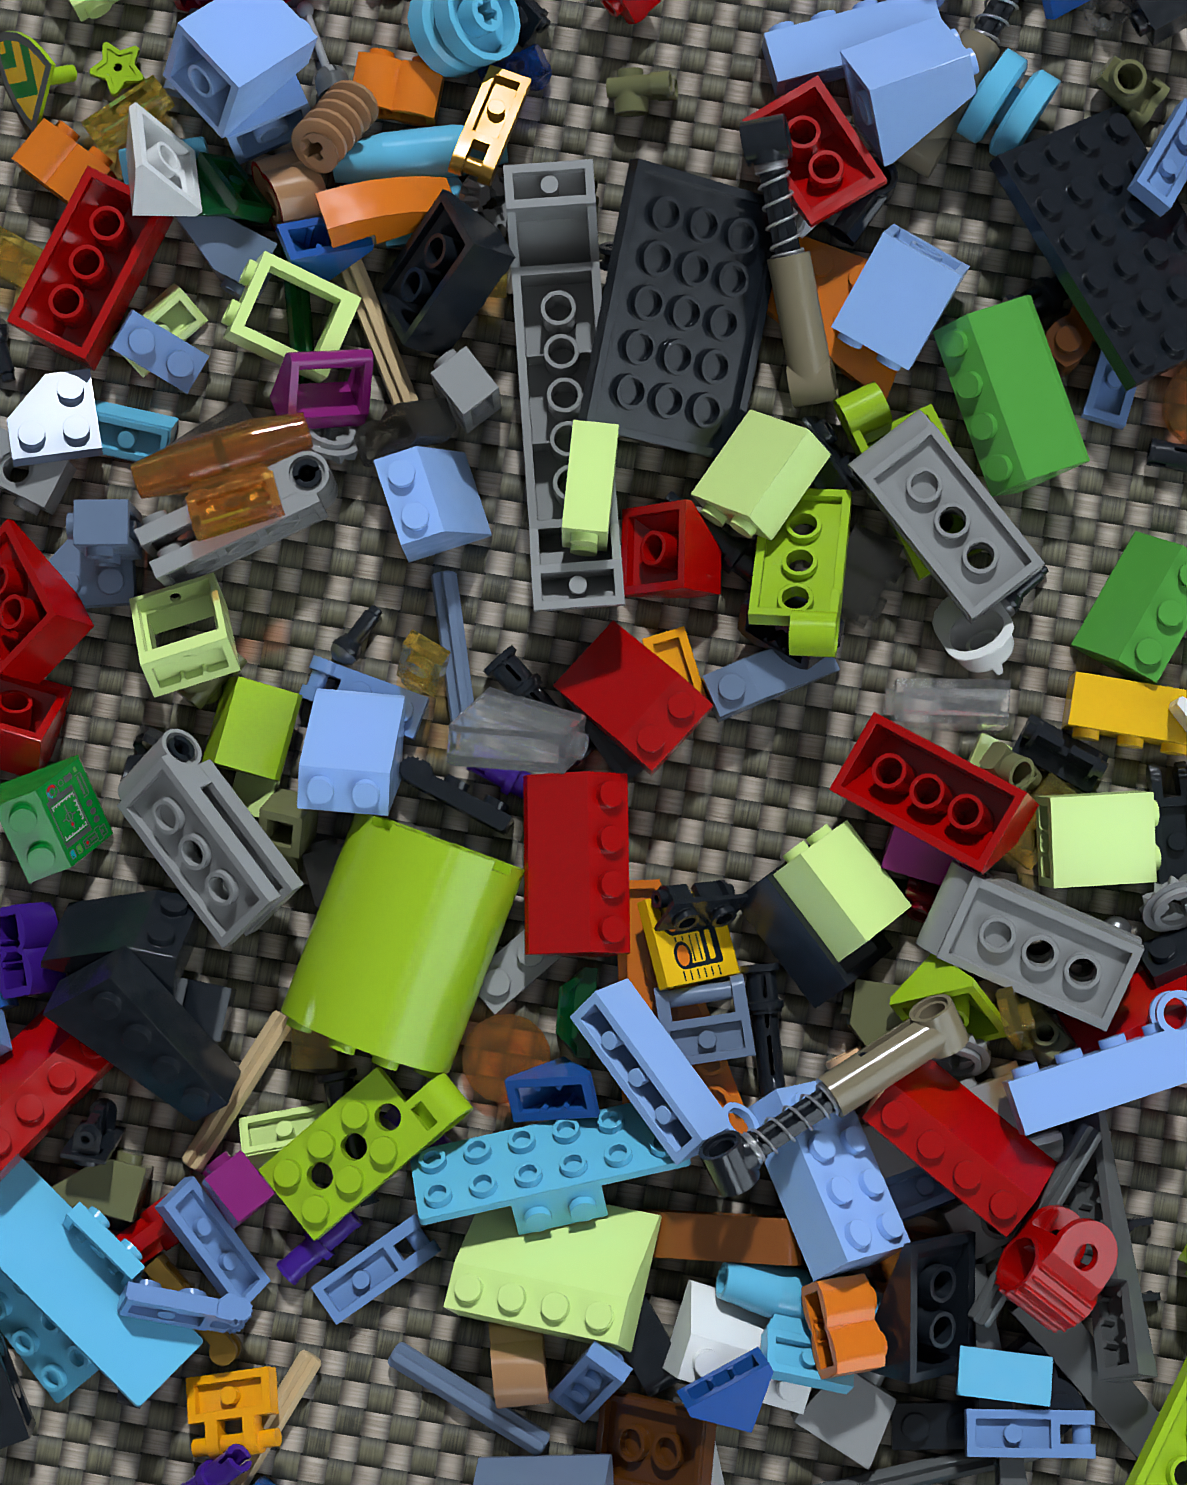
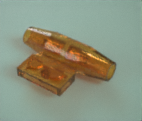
(226, 472)

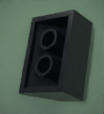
(443, 275)
(800, 947)

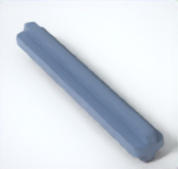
(453, 639)
(468, 1398)

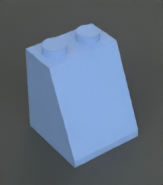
(236, 57)
(907, 84)
(270, 124)
(899, 298)
(432, 500)
(352, 752)

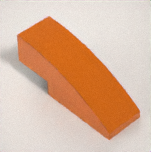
(378, 207)

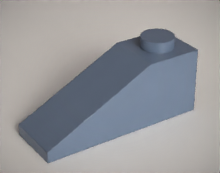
(227, 248)
(757, 681)

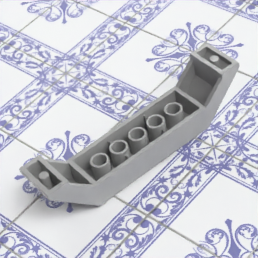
(555, 328)

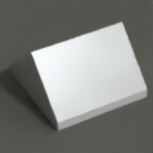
(159, 168)

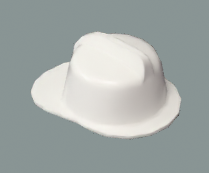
(976, 645)

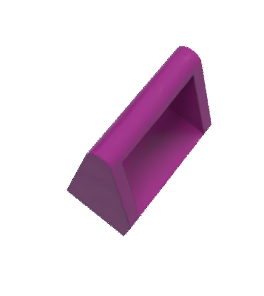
(330, 402)

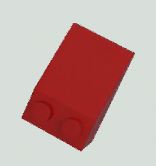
(828, 158)
(38, 610)
(633, 697)

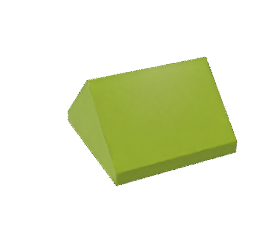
(252, 728)
(971, 1002)

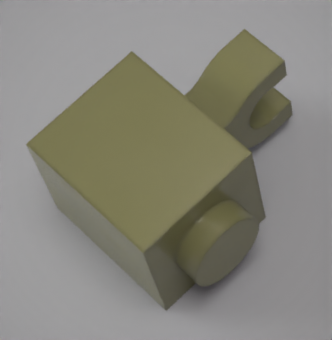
(288, 826)

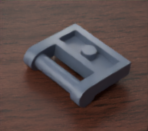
(710, 1036)

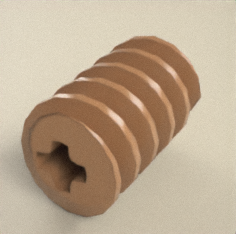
(334, 125)

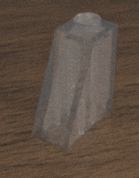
(949, 704)
(516, 735)

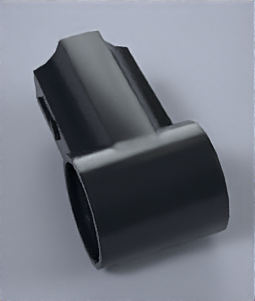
(853, 220)

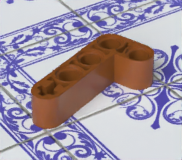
(726, 1237)

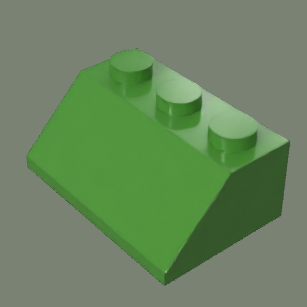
(1139, 610)

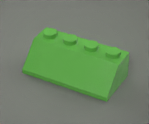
(1011, 396)

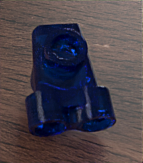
(528, 63)

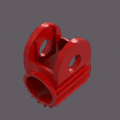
(1045, 1270)

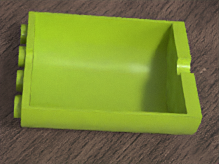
(401, 945)

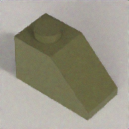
(869, 1009)
(112, 1188)

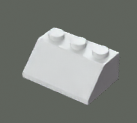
(716, 1332)

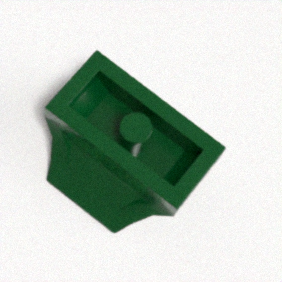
(230, 191)
(570, 998)

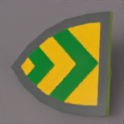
(29, 74)

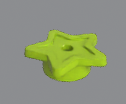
(118, 79)

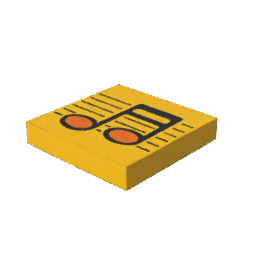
(687, 955)

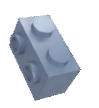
(105, 530)

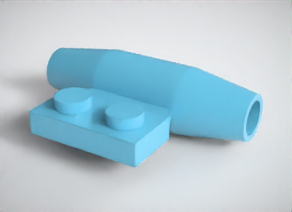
(405, 154)
(786, 1340)

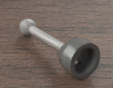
(328, 73)

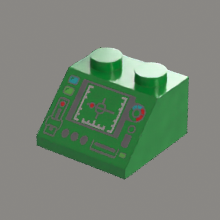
(52, 818)

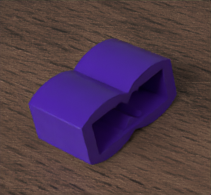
(23, 942)

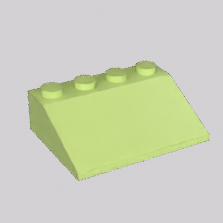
(558, 1282)

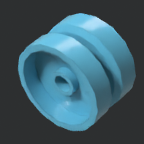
(463, 34)
(1005, 104)

